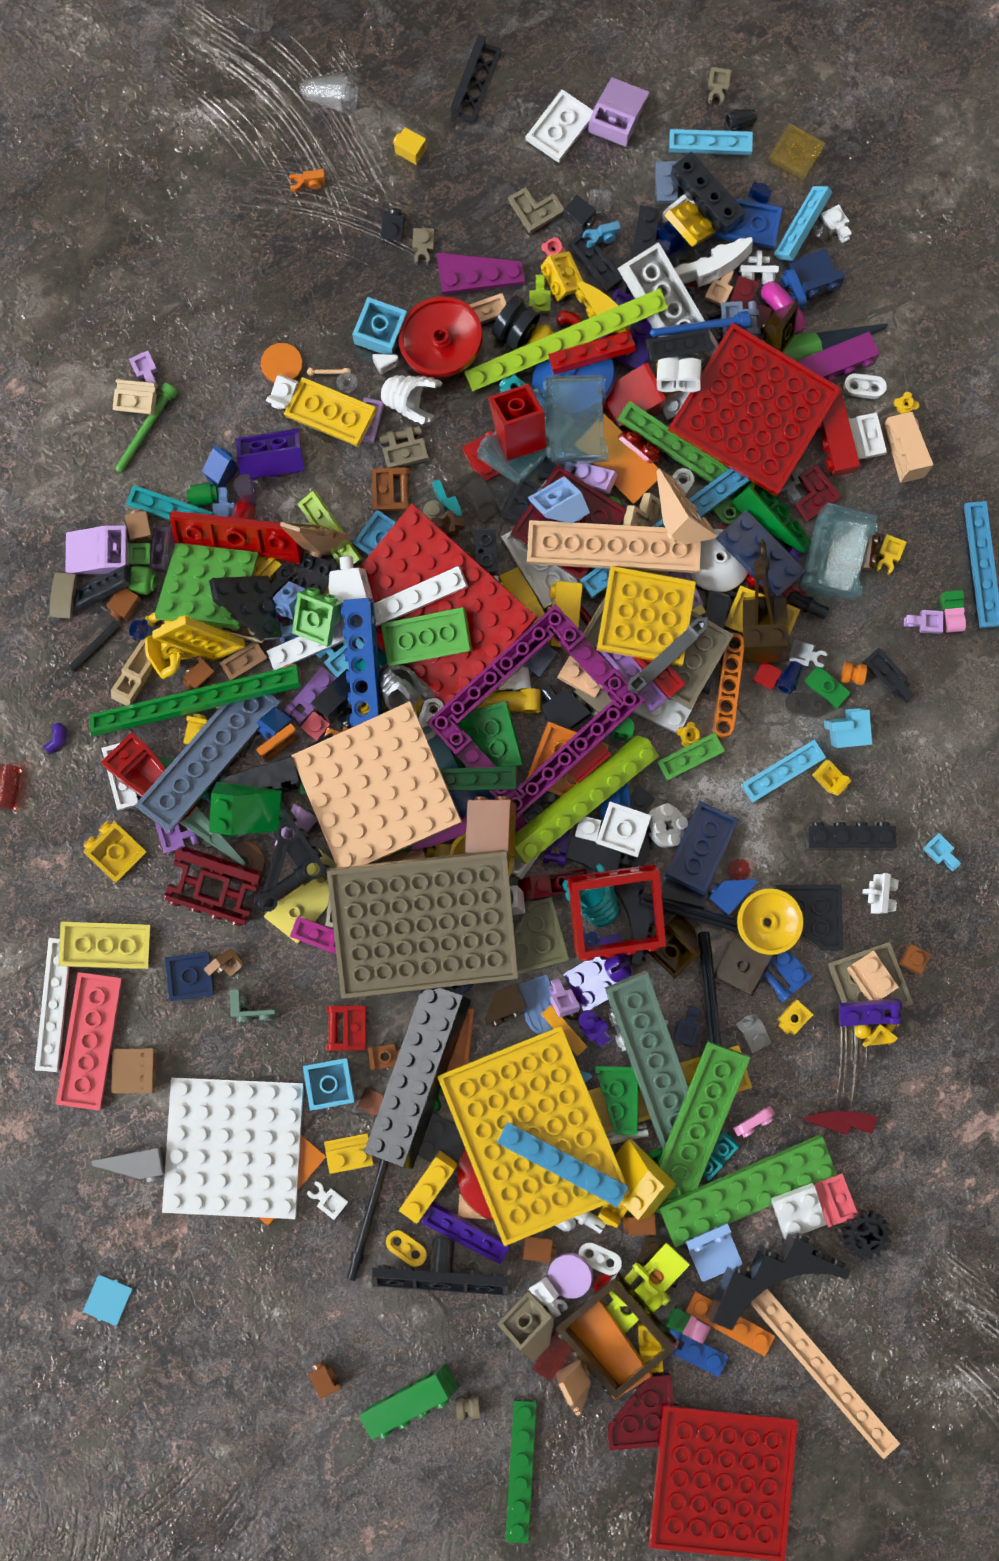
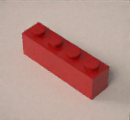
(838, 440)

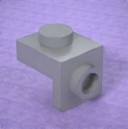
(754, 1033)

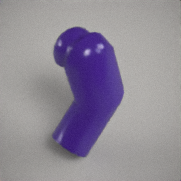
(58, 738)

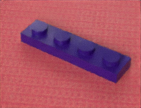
(465, 1232)

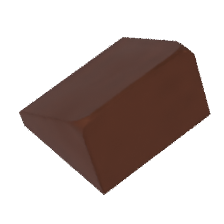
(370, 1101)

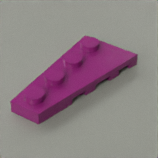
(473, 273)

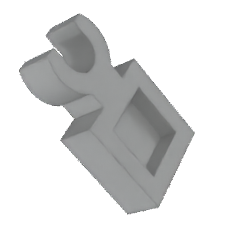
(805, 653)

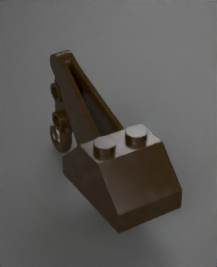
(765, 619)

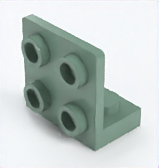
(239, 1002)

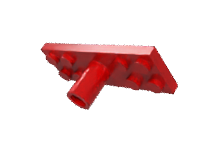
(235, 533)

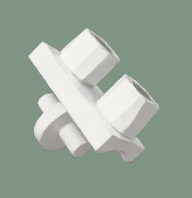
(768, 272)
(879, 893)

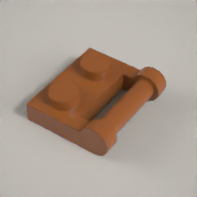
(384, 489)

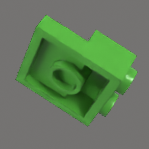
(316, 616)

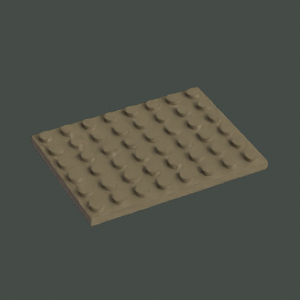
(422, 923)

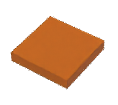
(278, 743)

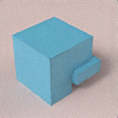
(852, 730)

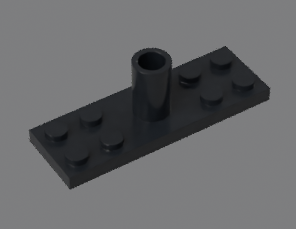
(440, 1275)

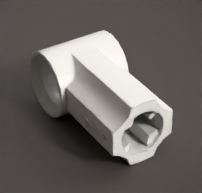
(518, 681)

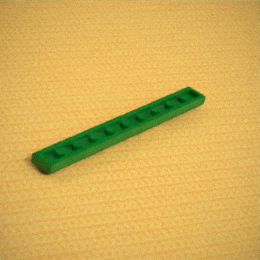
(194, 700)

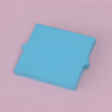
(107, 1300)

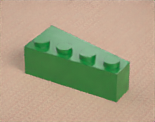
(409, 1403)

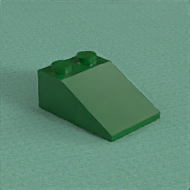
(243, 809)

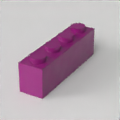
(843, 357)

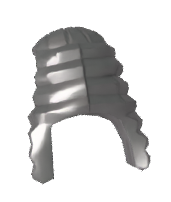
(401, 686)

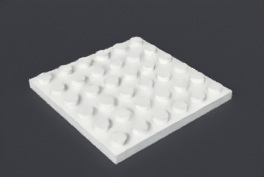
(233, 1148)

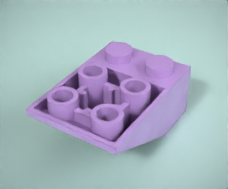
(617, 111)
(97, 550)

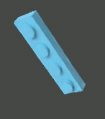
(710, 141)
(803, 223)
(783, 771)

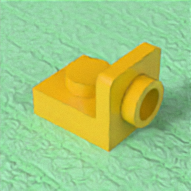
(194, 726)

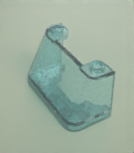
(837, 552)

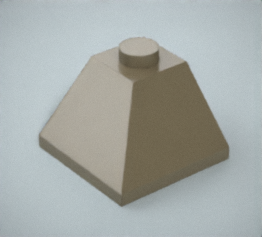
(528, 1326)

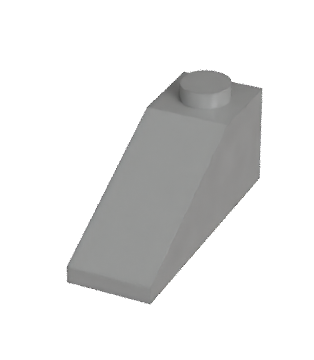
(140, 1165)

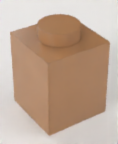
(139, 526)

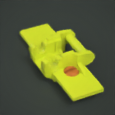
(657, 1276)

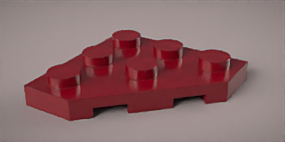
(640, 1417)

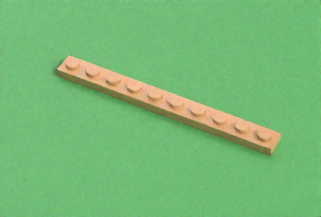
(825, 1373)

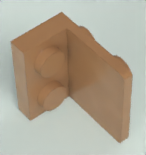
(134, 1070)

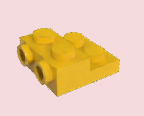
(113, 850)

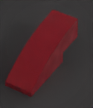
(842, 1121)

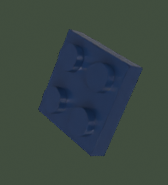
(187, 976)

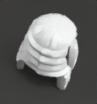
(404, 395)

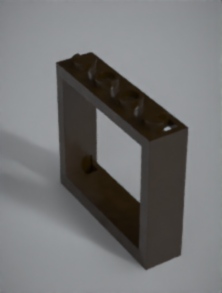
(641, 1311)

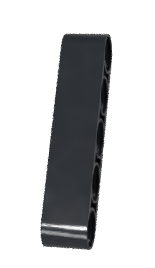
(716, 611)

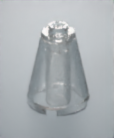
(332, 91)

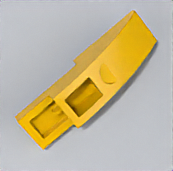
(596, 302)

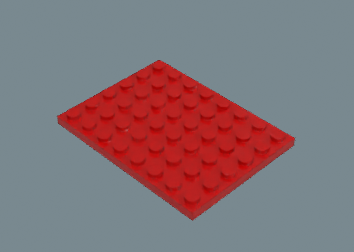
(496, 618)

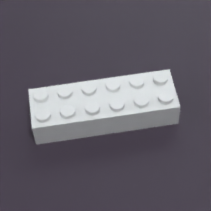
(654, 271)

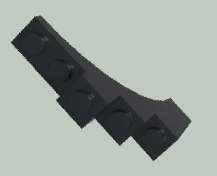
(640, 916)
(741, 1286)

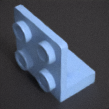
(713, 1252)

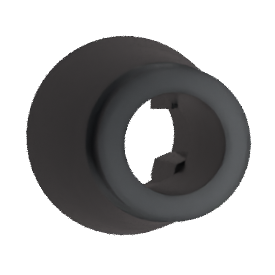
(739, 118)

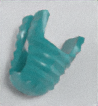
(597, 904)

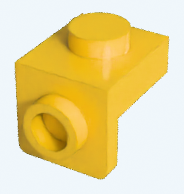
(831, 778)
(612, 1215)

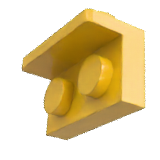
(561, 274)

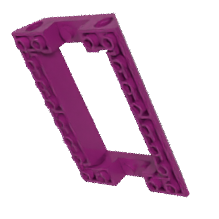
(550, 626)

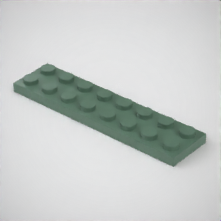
(649, 1050)

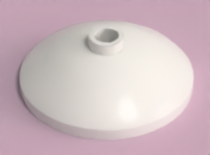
(717, 574)

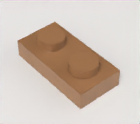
(243, 661)

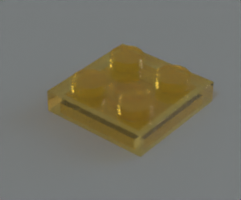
(796, 151)

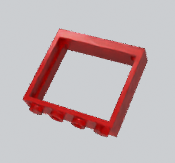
(612, 878)

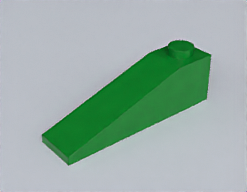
(771, 515)

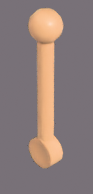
(311, 371)

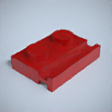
(589, 762)

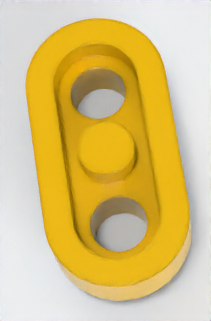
(405, 1249)

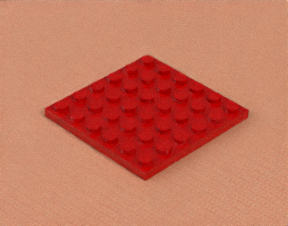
(754, 409)
(723, 1483)

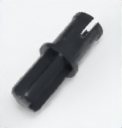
(808, 605)

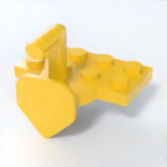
(185, 640)

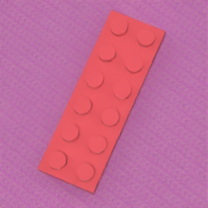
(89, 1041)

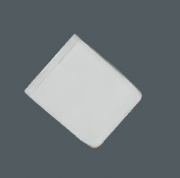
(385, 362)

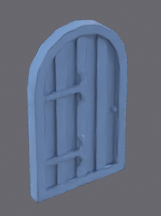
(537, 997)

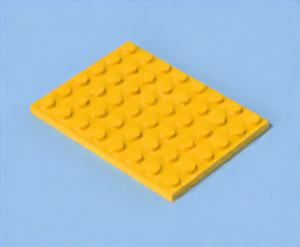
(545, 1096)

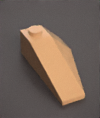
(680, 514)
(575, 1384)

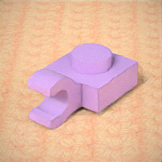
(144, 367)
(929, 621)
(562, 1001)

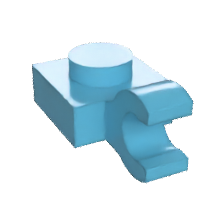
(939, 850)

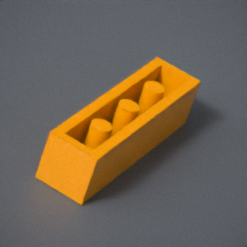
(576, 1044)

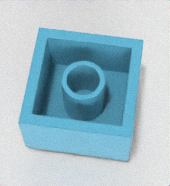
(379, 327)
(329, 1084)

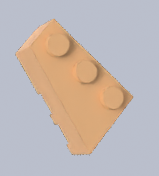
(907, 447)

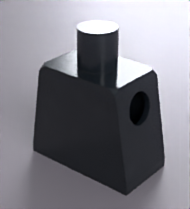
(563, 708)

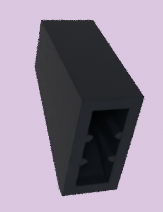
(333, 698)

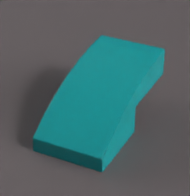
(448, 504)

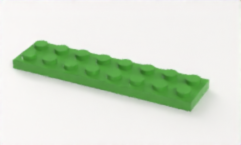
(702, 1117)
(746, 1190)

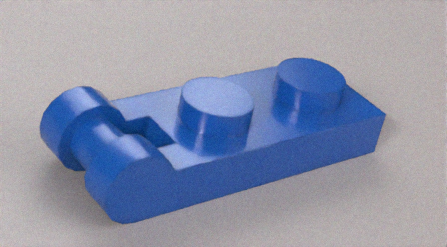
(700, 1354)

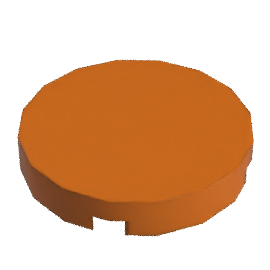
(283, 360)

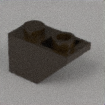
(506, 1003)

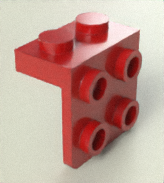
(640, 446)

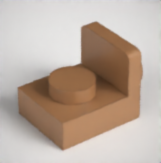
(226, 961)

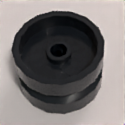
(516, 322)

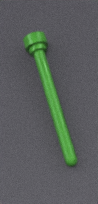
(167, 393)

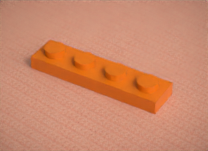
(743, 1332)

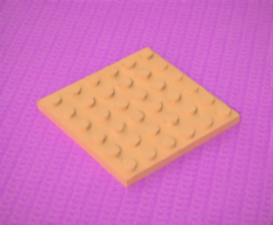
(376, 788)

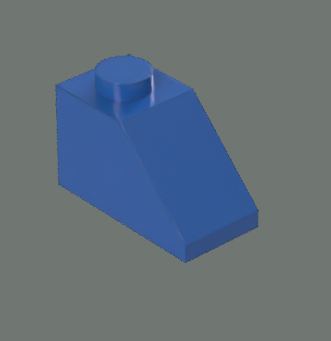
(730, 894)

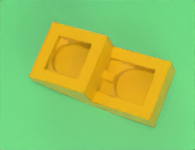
(648, 1347)

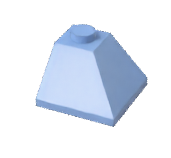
(560, 501)

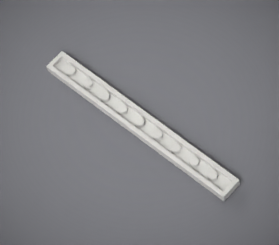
(385, 611)

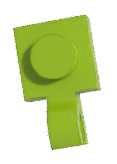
(540, 298)

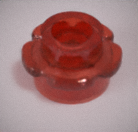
(739, 875)

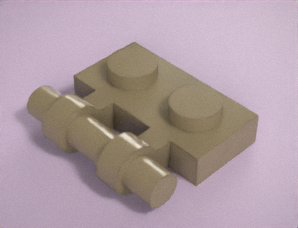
(404, 453)

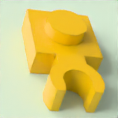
(890, 551)

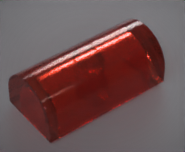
(9, 786)

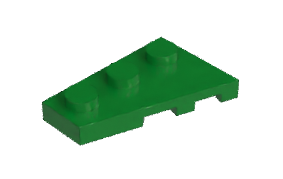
(621, 1097)

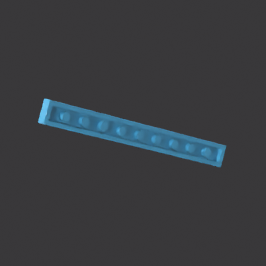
(704, 500)

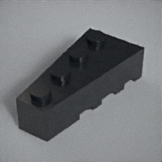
(277, 776)

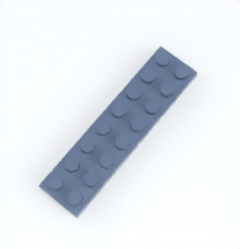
(203, 761)

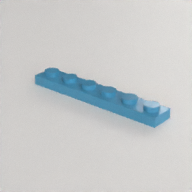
(982, 563)
(562, 1165)

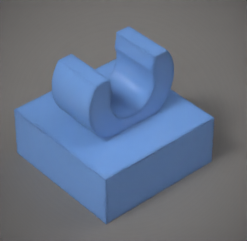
(286, 631)

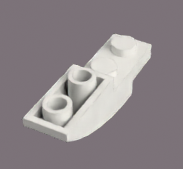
(722, 261)

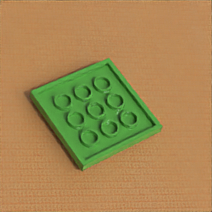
(187, 583)

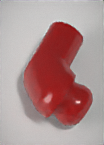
(567, 316)

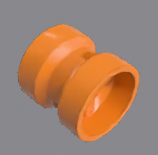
(856, 674)

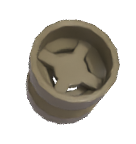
(467, 1408)

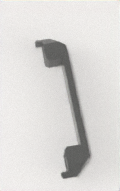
(670, 654)

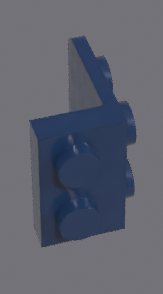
(817, 273)

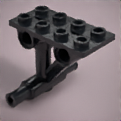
(302, 855)

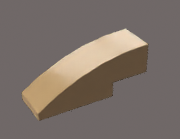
(133, 676)

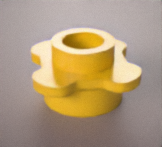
(901, 407)
(694, 734)

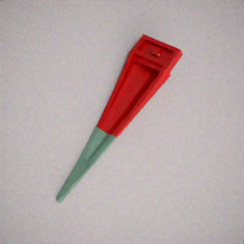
(139, 768)

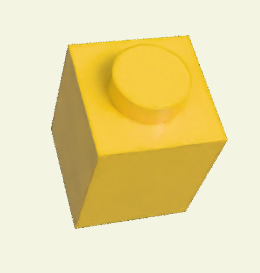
(410, 145)

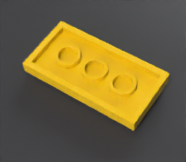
(330, 412)

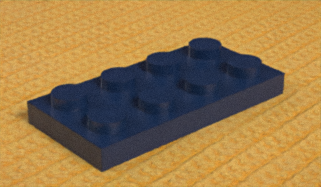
(743, 543)
(701, 848)

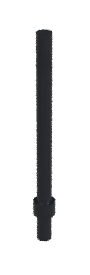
(357, 1256)

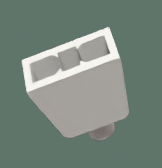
(349, 581)

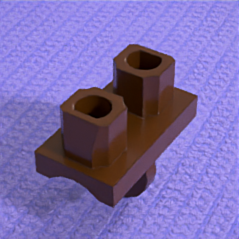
(449, 523)

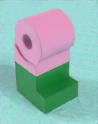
(953, 611)
(687, 1325)

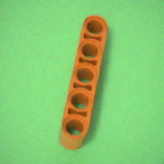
(725, 696)

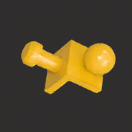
(878, 1036)

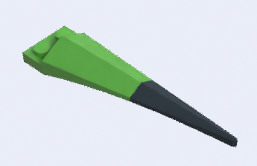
(809, 344)

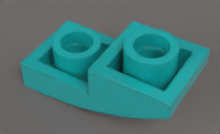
(722, 1151)

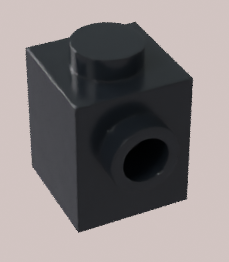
(579, 214)

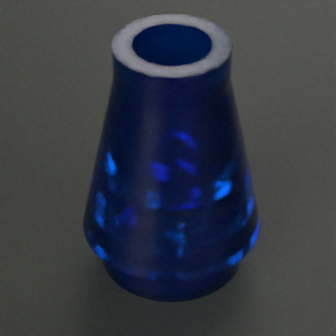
(789, 678)

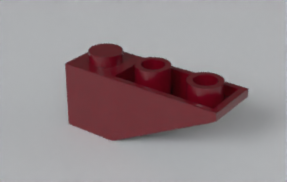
(546, 885)

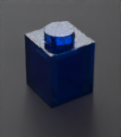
(669, 238)

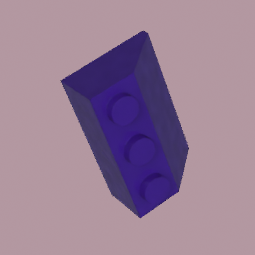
(270, 454)

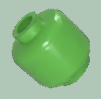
(142, 580)

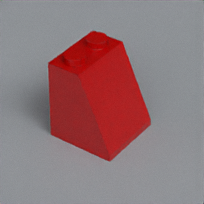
(639, 388)
(518, 422)

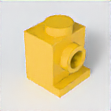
(802, 1013)

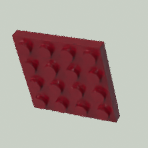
(601, 510)

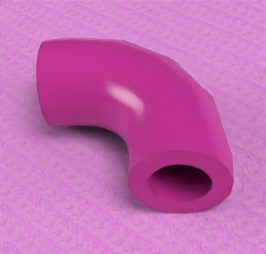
(778, 298)

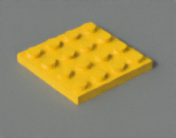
(644, 613)

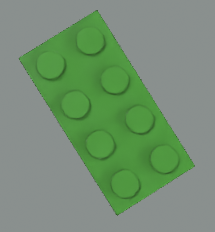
(426, 637)

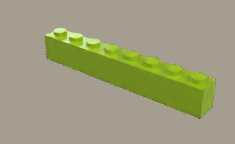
(583, 798)

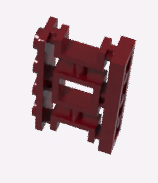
(218, 869)

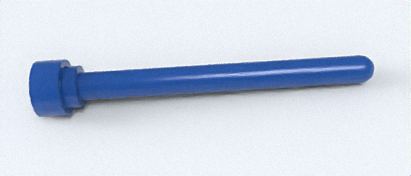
(741, 319)

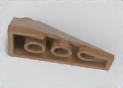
(317, 538)

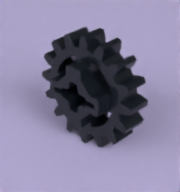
(871, 1242)

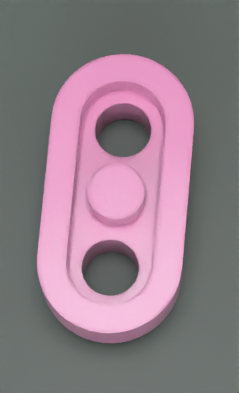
(747, 1126)

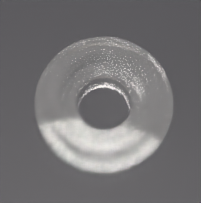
(346, 377)

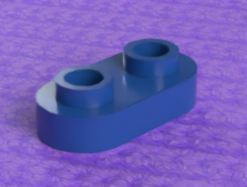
(792, 283)

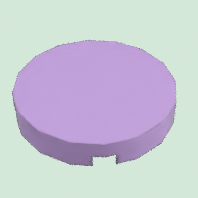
(570, 1275)

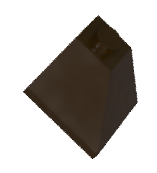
(781, 326)
(680, 947)

